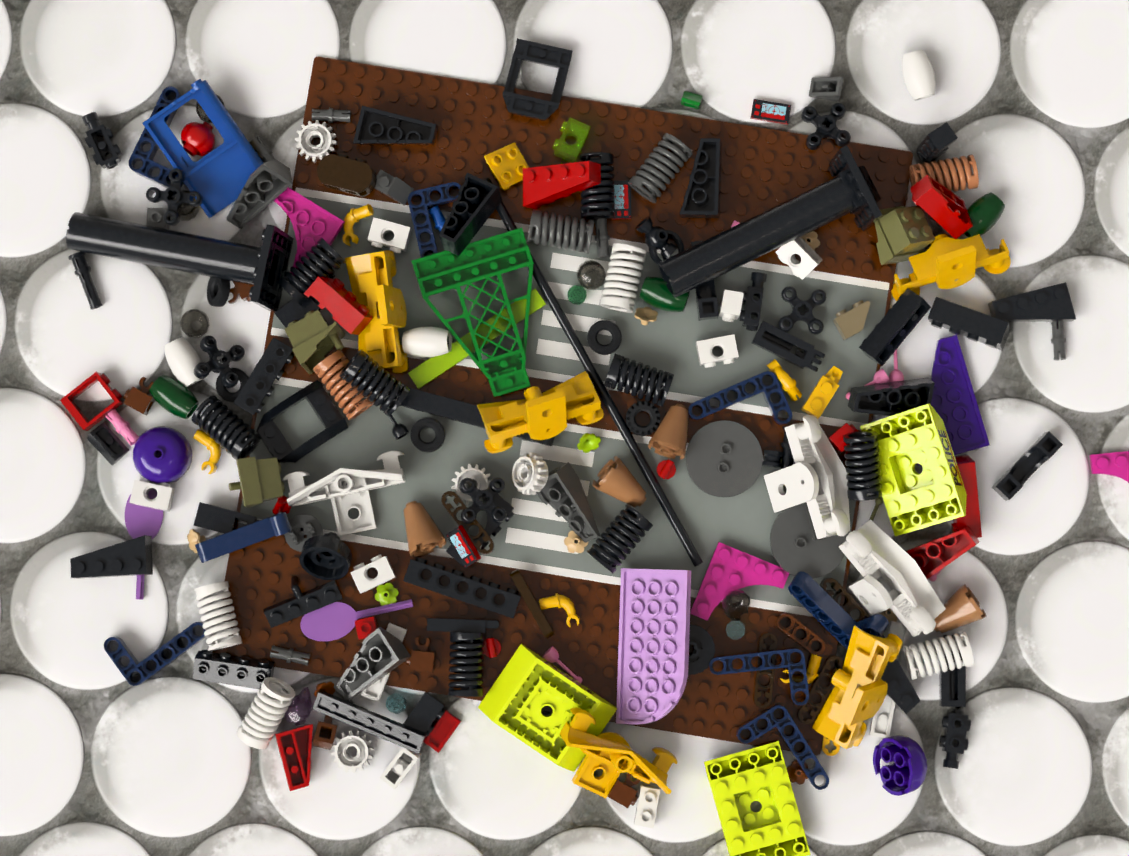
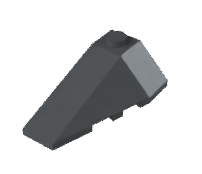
(259, 191)
(568, 498)
(375, 659)

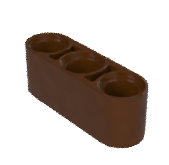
(809, 636)

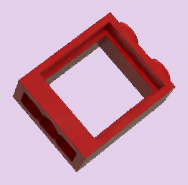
(68, 401)

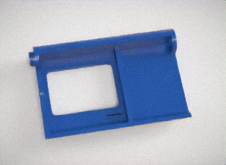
(222, 171)

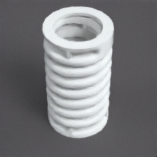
(634, 261)
(212, 616)
(938, 647)
(265, 713)

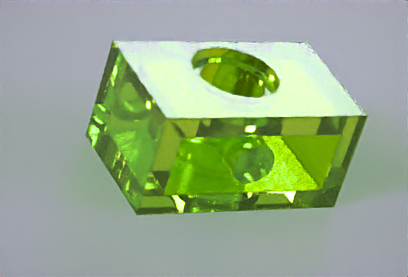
(567, 151)

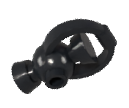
(657, 238)

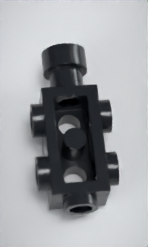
(104, 147)
(753, 306)
(951, 733)

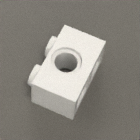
(381, 227)
(809, 257)
(730, 305)
(726, 343)
(140, 495)
(361, 577)
(399, 767)
(647, 806)

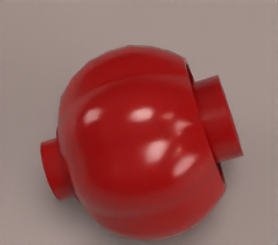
(198, 138)

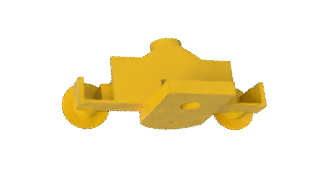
(951, 264)

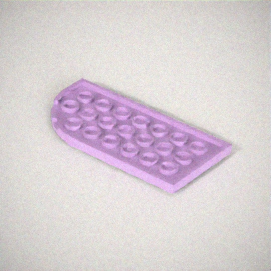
(652, 643)

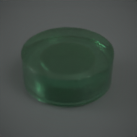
(576, 295)

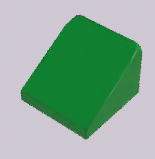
(691, 100)

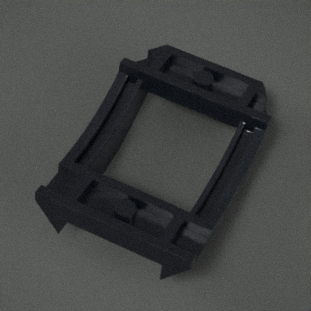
(542, 55)
(324, 409)

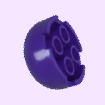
(175, 455)
(909, 767)

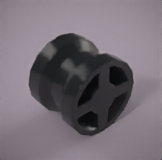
(772, 458)

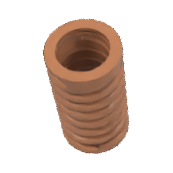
(951, 181)
(338, 388)

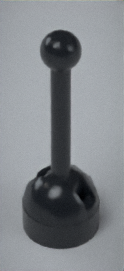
(398, 430)

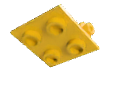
(507, 165)

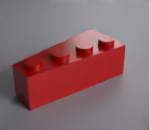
(551, 182)
(968, 474)
(943, 550)

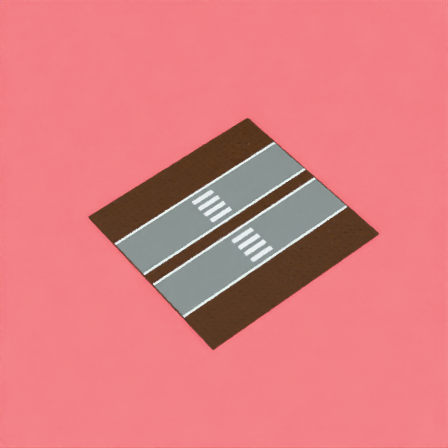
(756, 174)

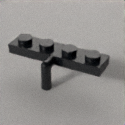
(302, 602)

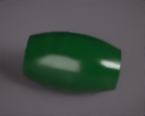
(984, 214)
(657, 295)
(174, 397)

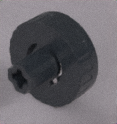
(328, 548)
(703, 650)

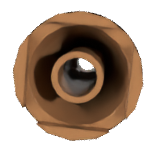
(671, 435)
(620, 483)
(421, 530)
(959, 611)

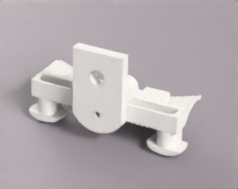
(814, 478)
(345, 497)
(911, 594)

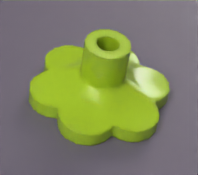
(588, 442)
(390, 590)

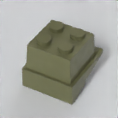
(902, 234)
(313, 339)
(258, 480)

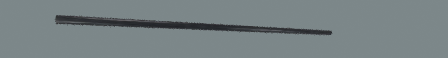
(606, 398)

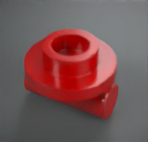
(666, 469)
(281, 505)
(492, 647)

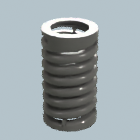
(670, 164)
(573, 236)

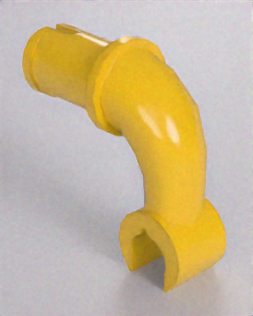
(353, 217)
(787, 382)
(215, 450)
(560, 601)
(812, 671)

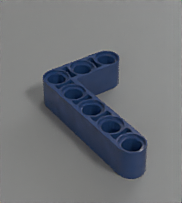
(147, 157)
(423, 209)
(742, 395)
(243, 537)
(830, 613)
(157, 656)
(766, 664)
(790, 740)

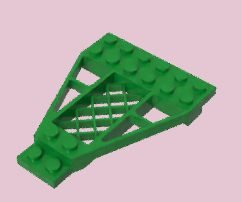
(479, 262)

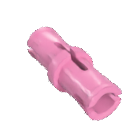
(122, 427)

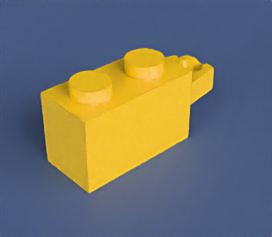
(822, 393)

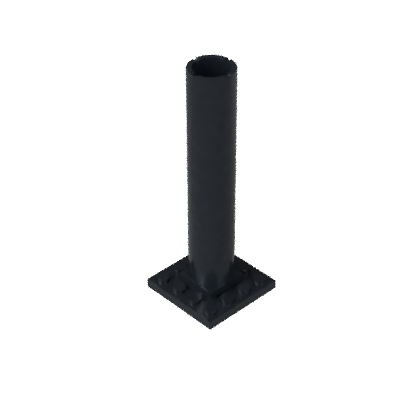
(775, 227)
(189, 252)

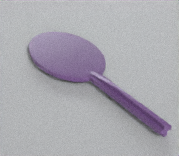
(142, 522)
(339, 619)

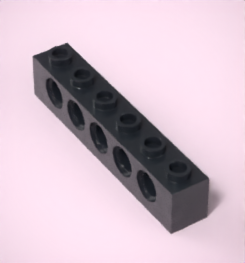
(414, 577)

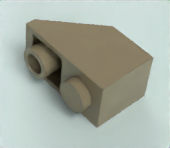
(853, 321)

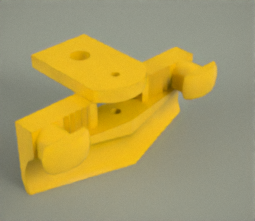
(372, 285)
(540, 413)
(857, 688)
(612, 755)

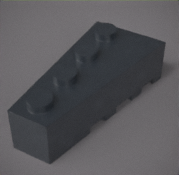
(389, 128)
(469, 212)
(1040, 305)
(969, 323)
(891, 397)
(899, 686)

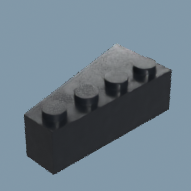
(703, 190)
(121, 559)

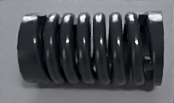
(604, 188)
(315, 265)
(381, 379)
(639, 380)
(226, 428)
(858, 462)
(619, 537)
(468, 649)

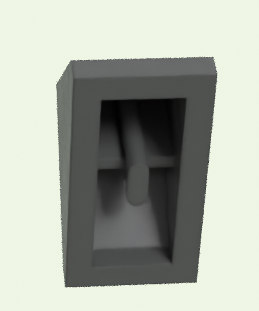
(826, 88)

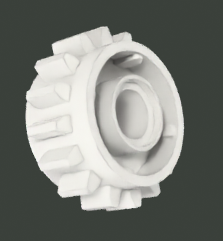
(310, 132)
(530, 473)
(474, 474)
(344, 758)

